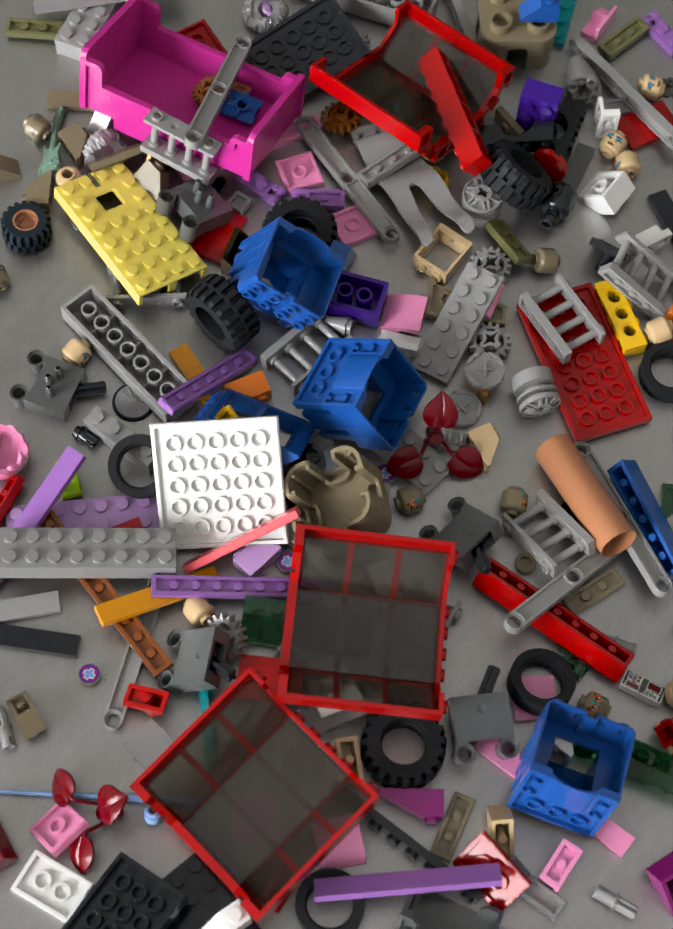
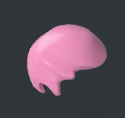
(13, 451)

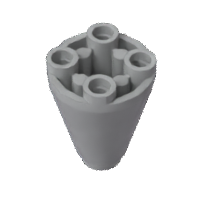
(581, 81)

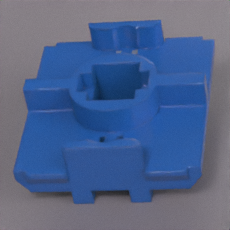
(249, 104)

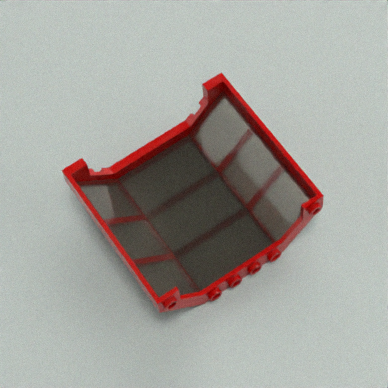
(394, 92)
(366, 622)
(256, 794)

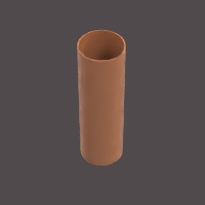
(585, 495)

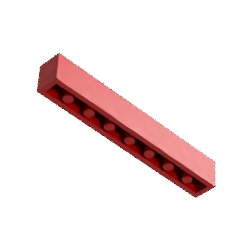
(455, 112)
(557, 623)

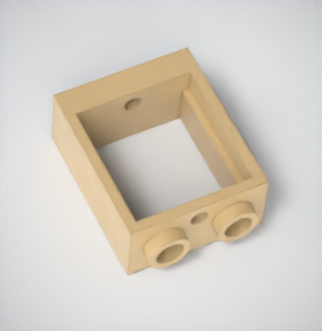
(453, 241)

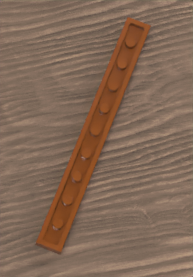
(131, 628)

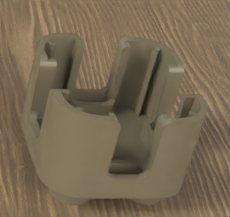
(502, 31)
(341, 497)

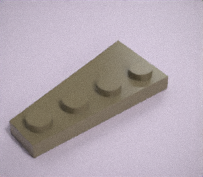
(438, 296)

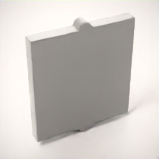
(148, 743)

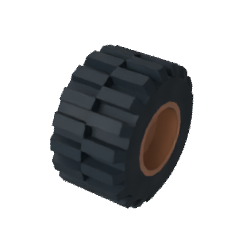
(26, 227)

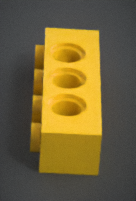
(630, 345)

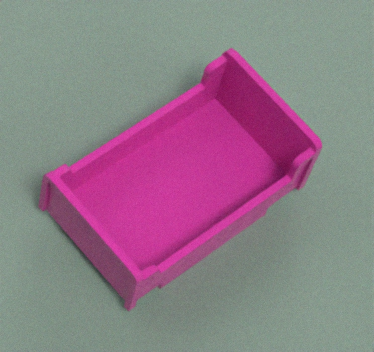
(145, 66)

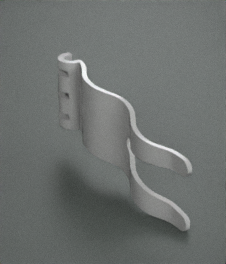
(415, 173)

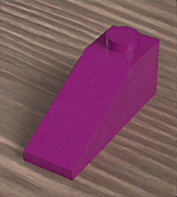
(419, 803)

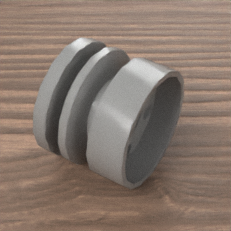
(480, 202)
(535, 391)

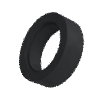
(648, 382)
(114, 466)
(547, 659)
(304, 892)

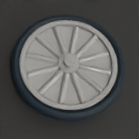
(129, 405)

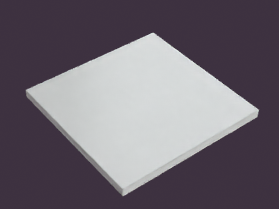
(219, 479)

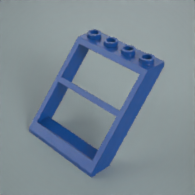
(300, 428)

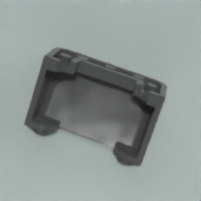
(439, 912)

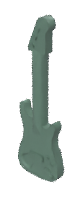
(52, 155)

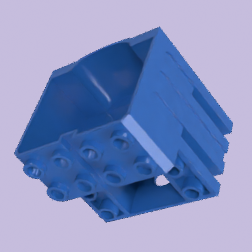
(298, 268)
(339, 386)
(565, 795)

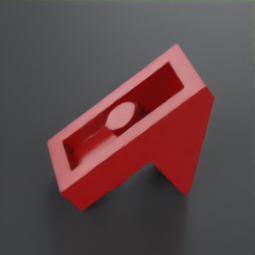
(146, 699)

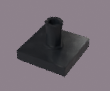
(609, 252)

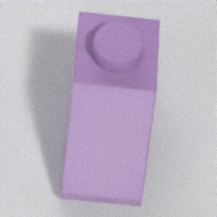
(255, 559)

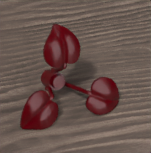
(437, 414)
(109, 809)

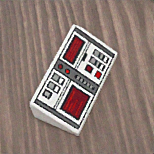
(642, 688)

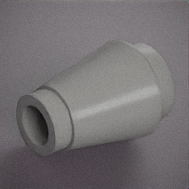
(341, 324)

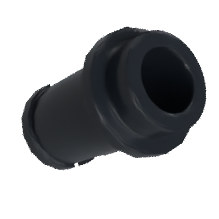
(85, 437)

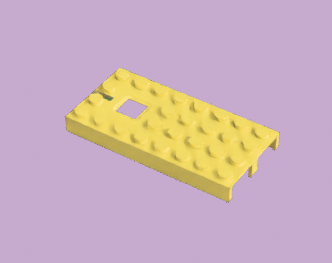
(130, 238)

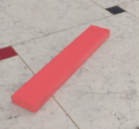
(242, 539)

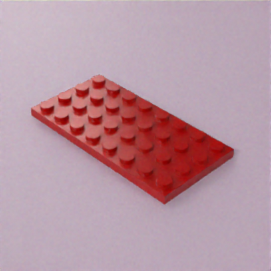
(597, 383)

